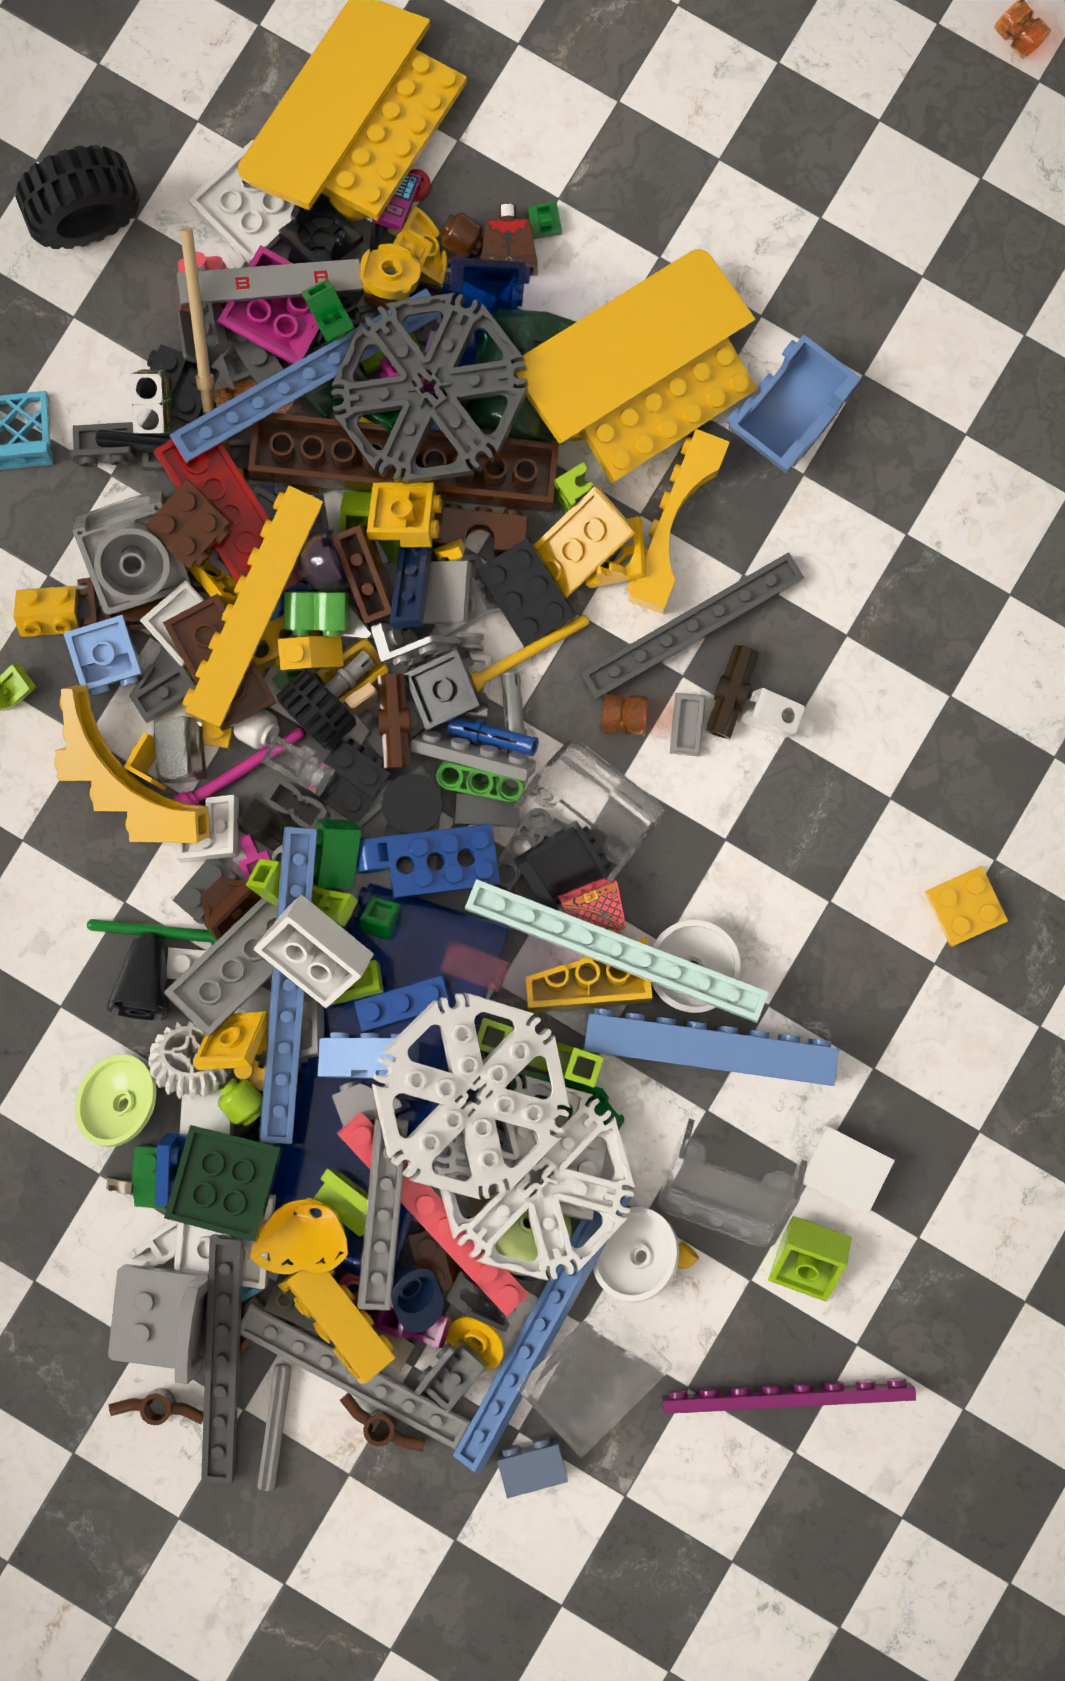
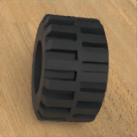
(316, 709)

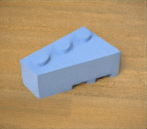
(356, 1056)

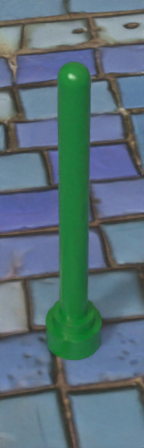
(162, 931)

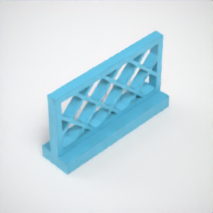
(26, 454)

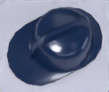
(416, 1298)

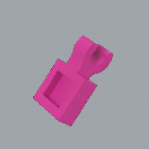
(252, 855)

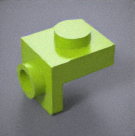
(14, 686)

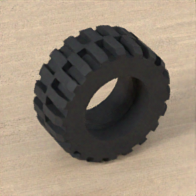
(77, 197)

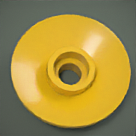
(480, 1337)

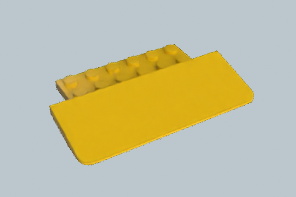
(355, 113)
(644, 365)

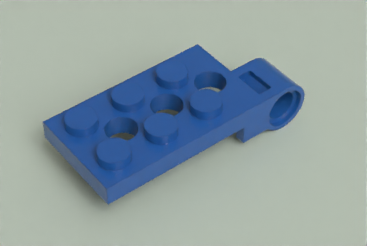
(383, 852)

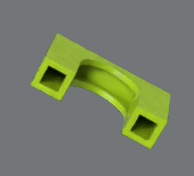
(575, 1063)

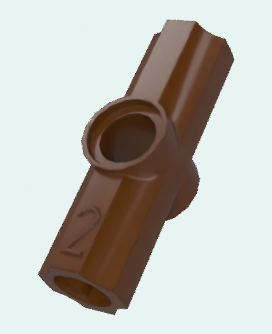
(394, 721)

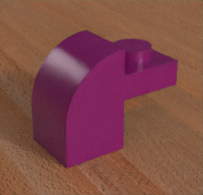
(435, 1336)

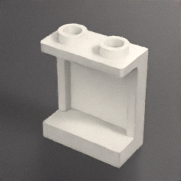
(845, 1169)

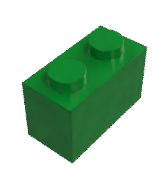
(336, 853)

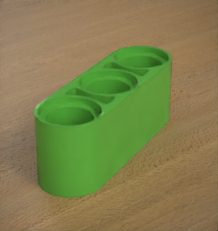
(468, 783)

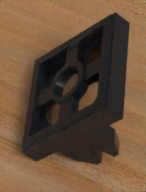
(335, 249)

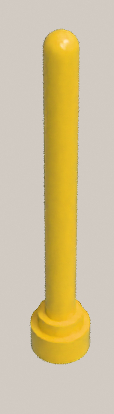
(528, 651)

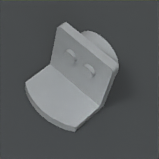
(125, 556)
(158, 1319)

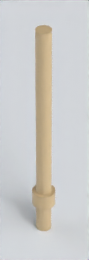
(204, 379)

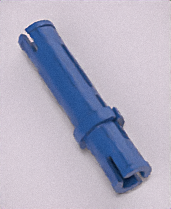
(524, 744)

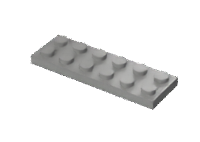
(226, 972)

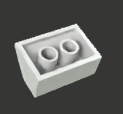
(314, 951)

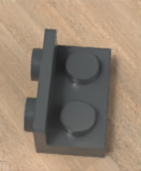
(201, 881)

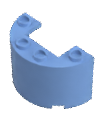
(794, 404)

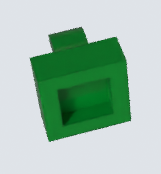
(544, 220)

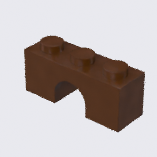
(459, 523)

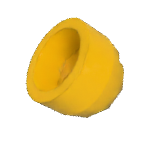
(687, 1256)

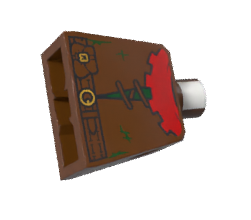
(510, 239)

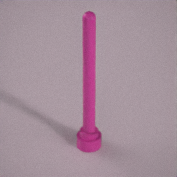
(235, 773)

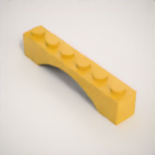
(701, 464)

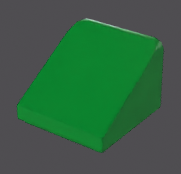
(380, 918)

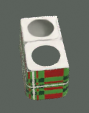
(161, 395)

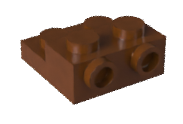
(190, 525)

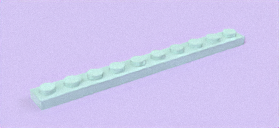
(616, 951)

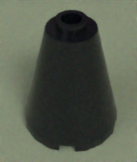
(142, 981)

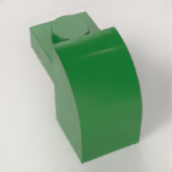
(328, 311)

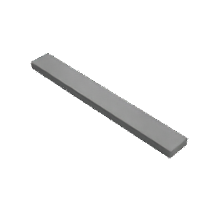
(381, 1391)

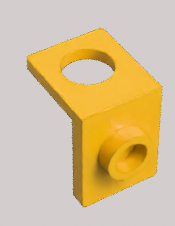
(142, 758)

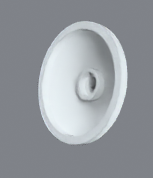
(706, 946)
(620, 1264)

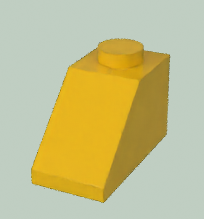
(310, 653)

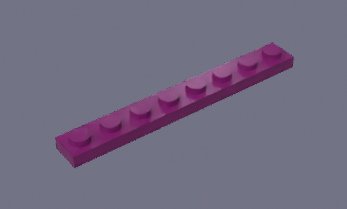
(774, 1397)

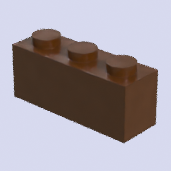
(365, 573)

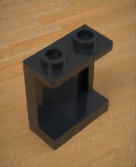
(562, 864)

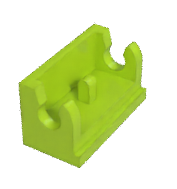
(571, 487)

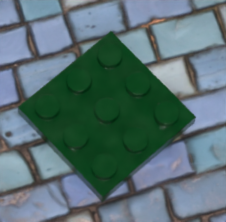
(223, 1183)

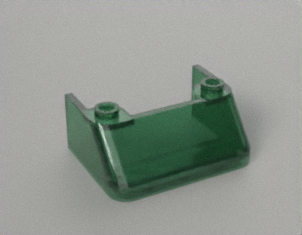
(522, 329)

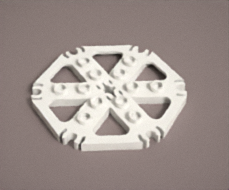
(450, 1090)
(544, 1205)

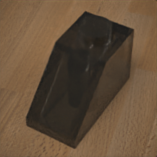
(263, 824)

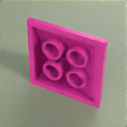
(276, 323)

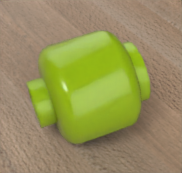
(240, 1101)

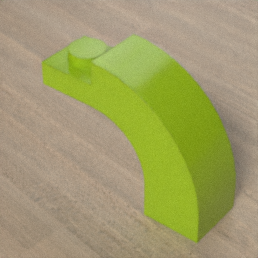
(266, 881)

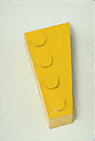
(584, 986)
(340, 1322)

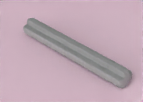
(274, 1427)

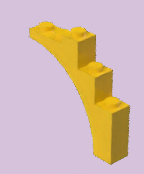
(113, 787)

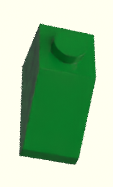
(145, 1176)

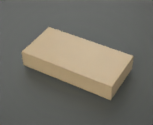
(362, 699)

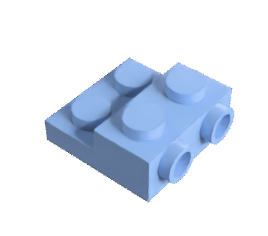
(104, 655)

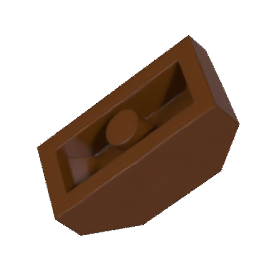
(226, 904)

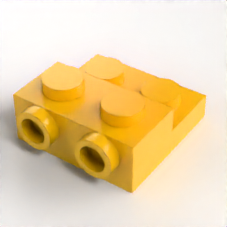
(404, 513)

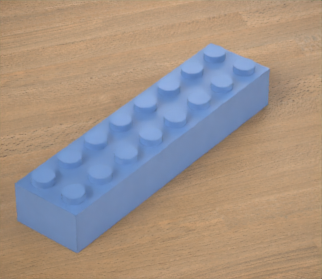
(710, 1049)

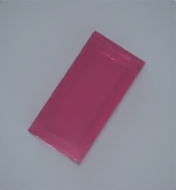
(475, 966)

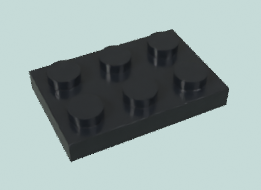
(526, 592)

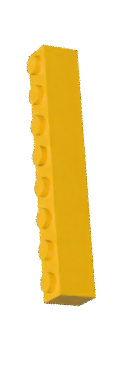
(253, 608)

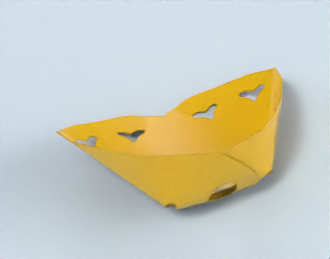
(301, 1239)

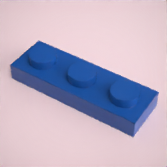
(400, 1003)

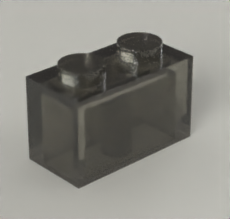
(179, 750)

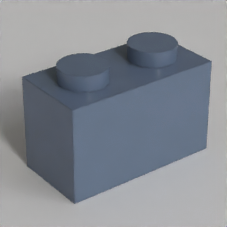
(532, 1466)

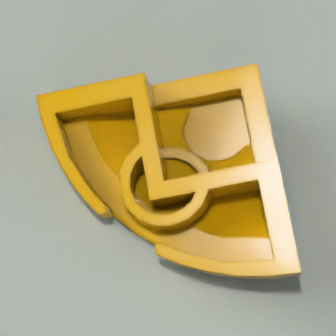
(420, 239)

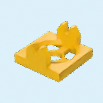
(618, 573)

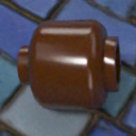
(461, 235)

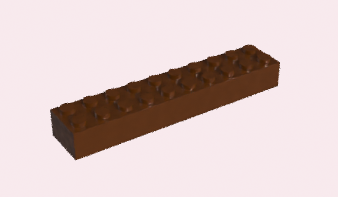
(324, 456)

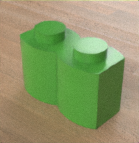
(316, 611)

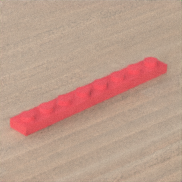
(431, 1214)

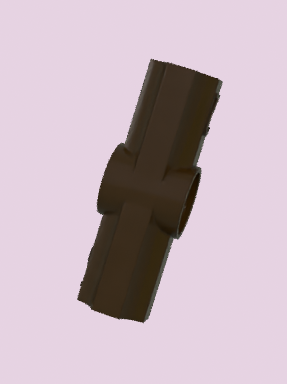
(732, 691)

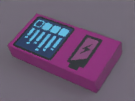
(401, 203)

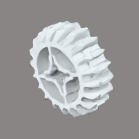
(172, 1067)

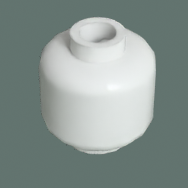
(258, 730)

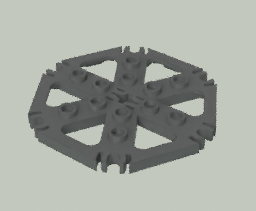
(442, 361)

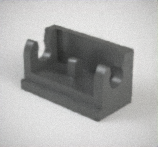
(475, 1303)

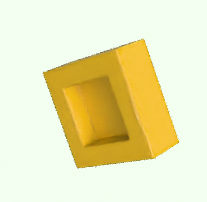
(215, 737)

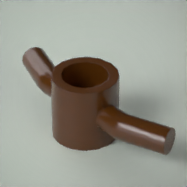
(149, 1416)
(380, 1440)

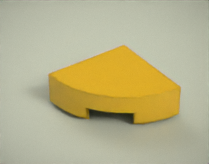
(452, 550)

